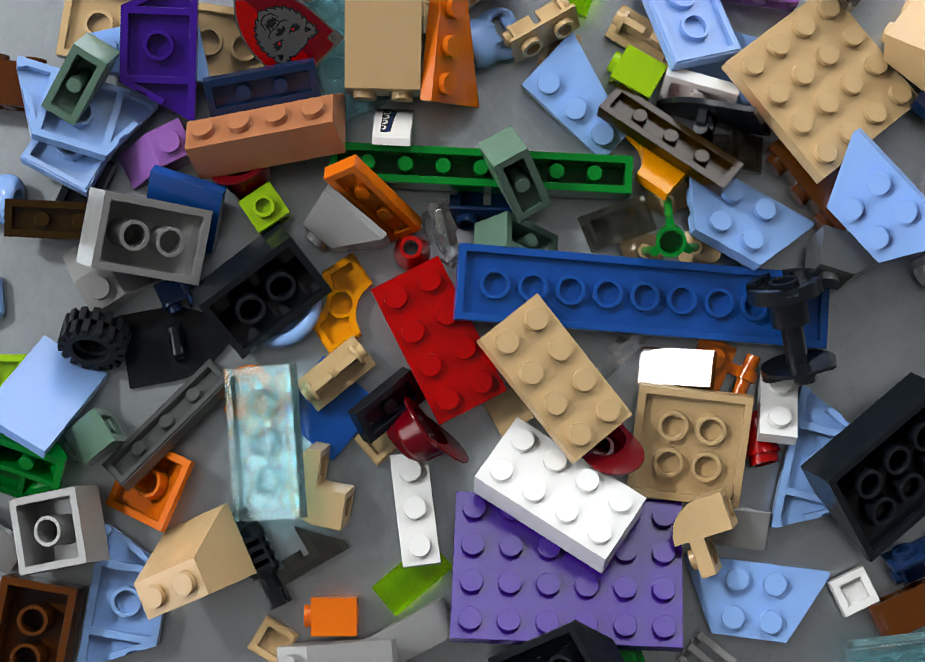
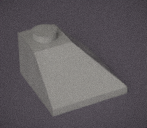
(342, 226)
(105, 287)

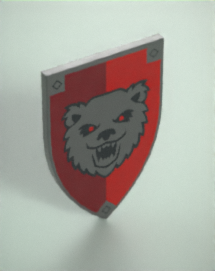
(284, 31)

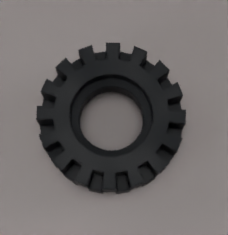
(94, 338)

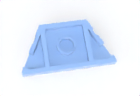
(103, 126)
(878, 202)
(742, 222)
(794, 495)
(756, 598)
(114, 614)

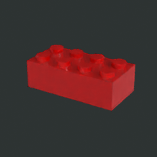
(438, 349)

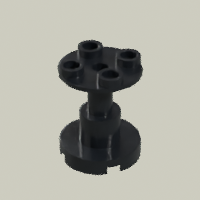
(789, 312)

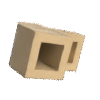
(327, 501)
(696, 523)

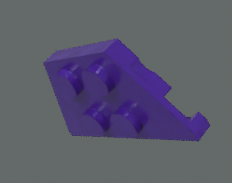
(161, 52)

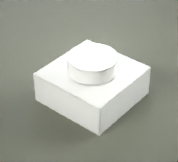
(853, 591)

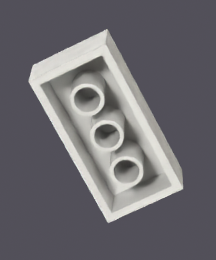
(557, 498)

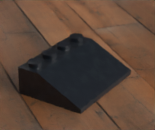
(876, 469)

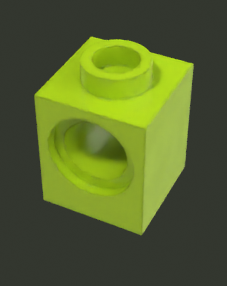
(635, 71)
(265, 208)

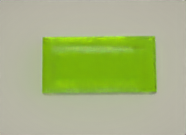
(404, 586)

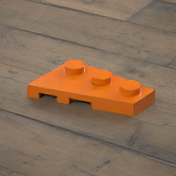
(449, 55)

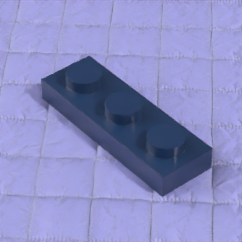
(261, 87)

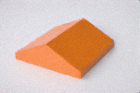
(156, 494)

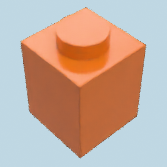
(332, 615)

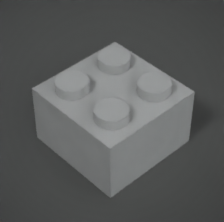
(59, 529)

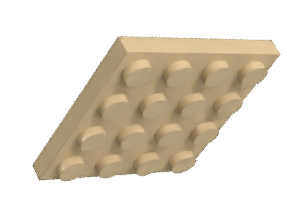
(819, 83)

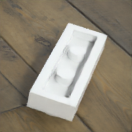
(415, 512)

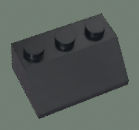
(260, 290)
(563, 644)

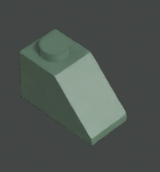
(80, 78)
(515, 173)
(508, 232)
(94, 437)

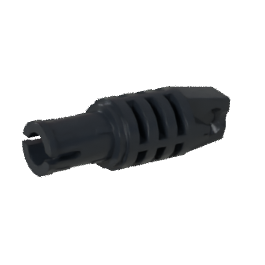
(264, 563)

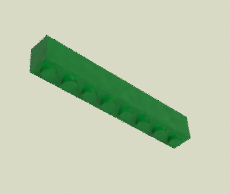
(466, 170)

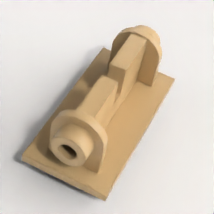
(556, 22)
(636, 30)
(335, 373)

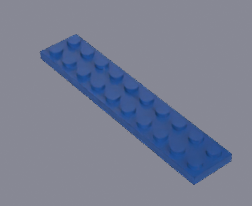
(623, 295)

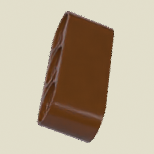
(900, 610)

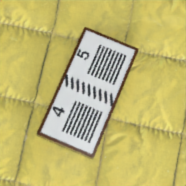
(678, 367)

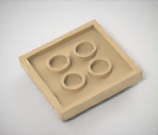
(690, 441)

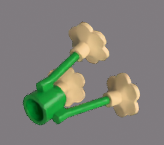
(670, 238)

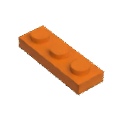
(372, 197)

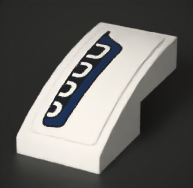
(393, 127)

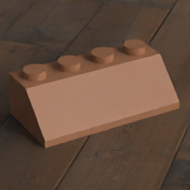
(267, 136)

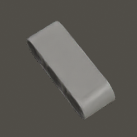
(418, 630)

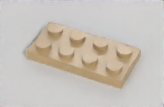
(554, 378)

